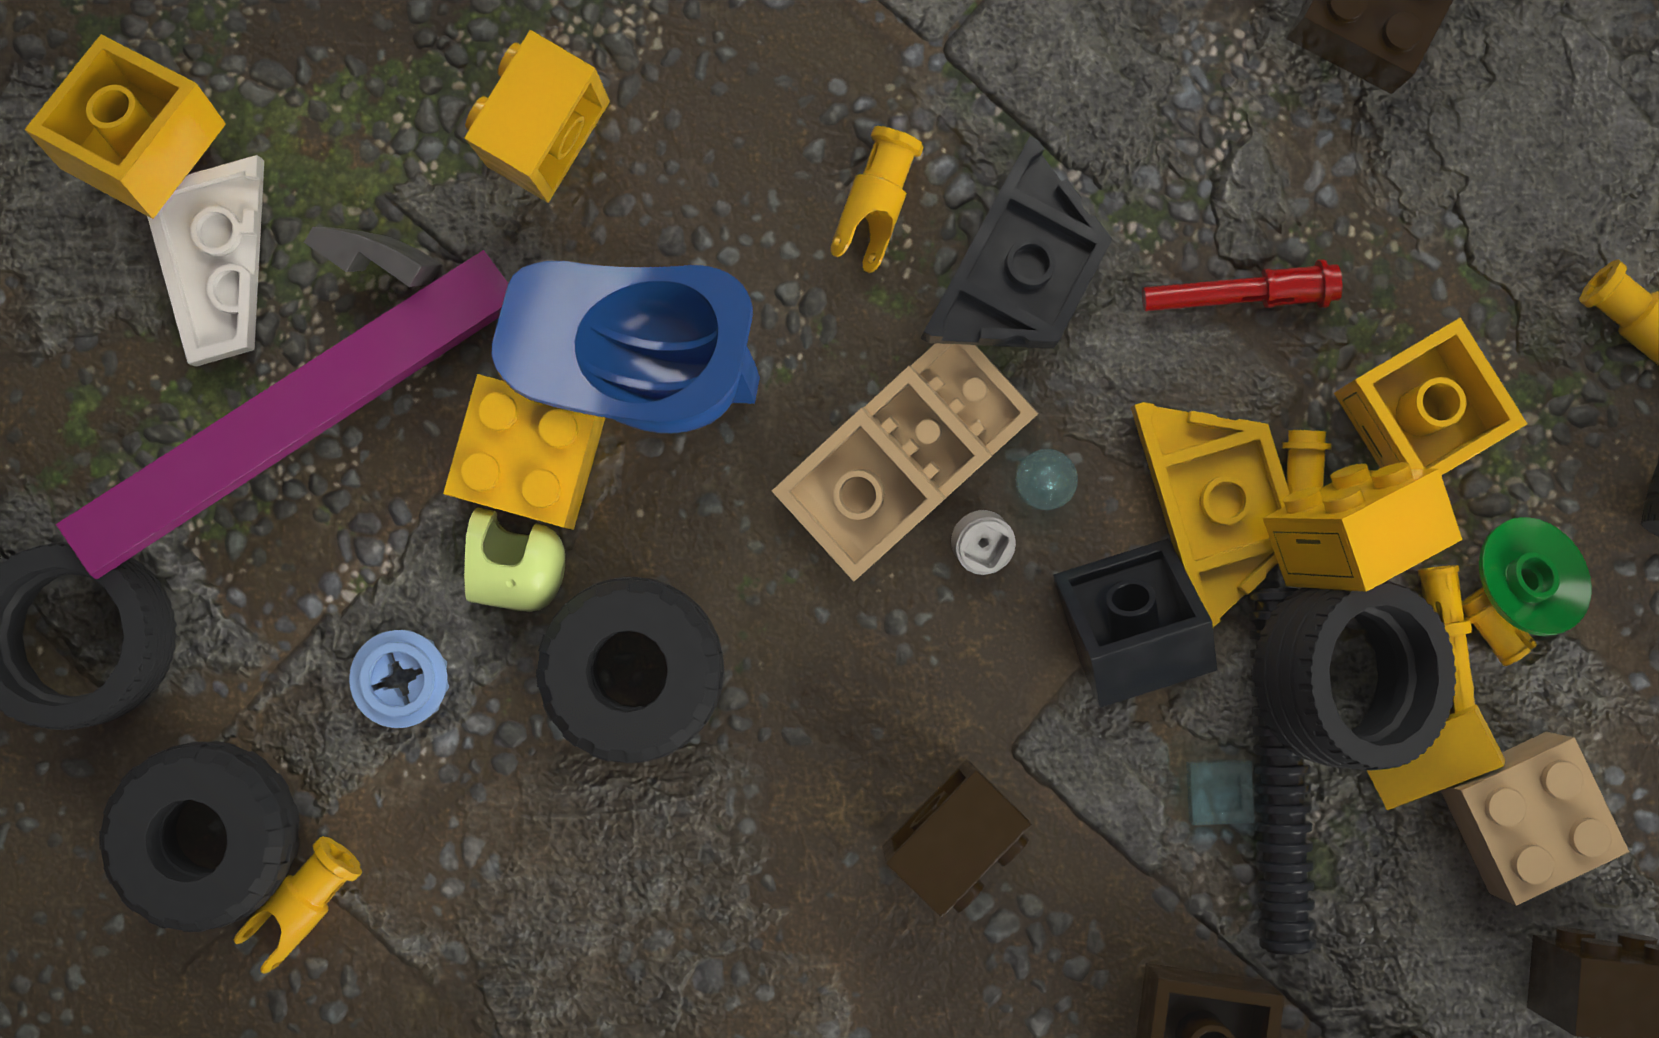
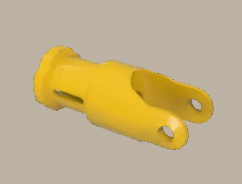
(878, 194)
(1627, 305)
(303, 898)

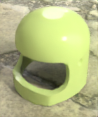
(512, 567)

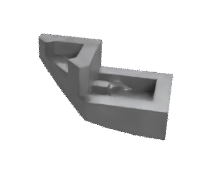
(355, 249)

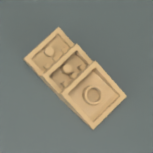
(904, 454)

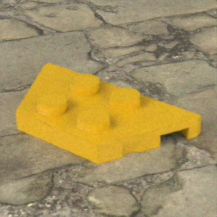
(1214, 491)

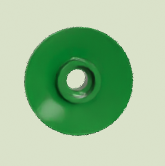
(1535, 576)

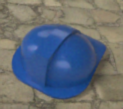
(628, 342)

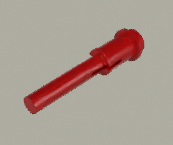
(1276, 288)

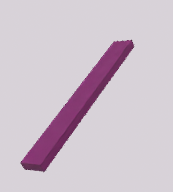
(284, 416)

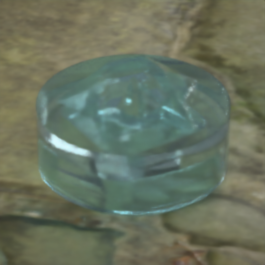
(1046, 479)

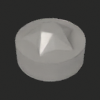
(983, 542)

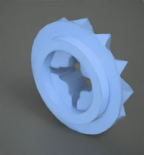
(374, 664)

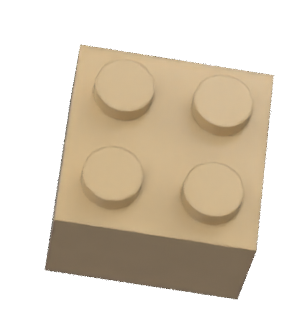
(1535, 819)

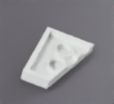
(211, 258)

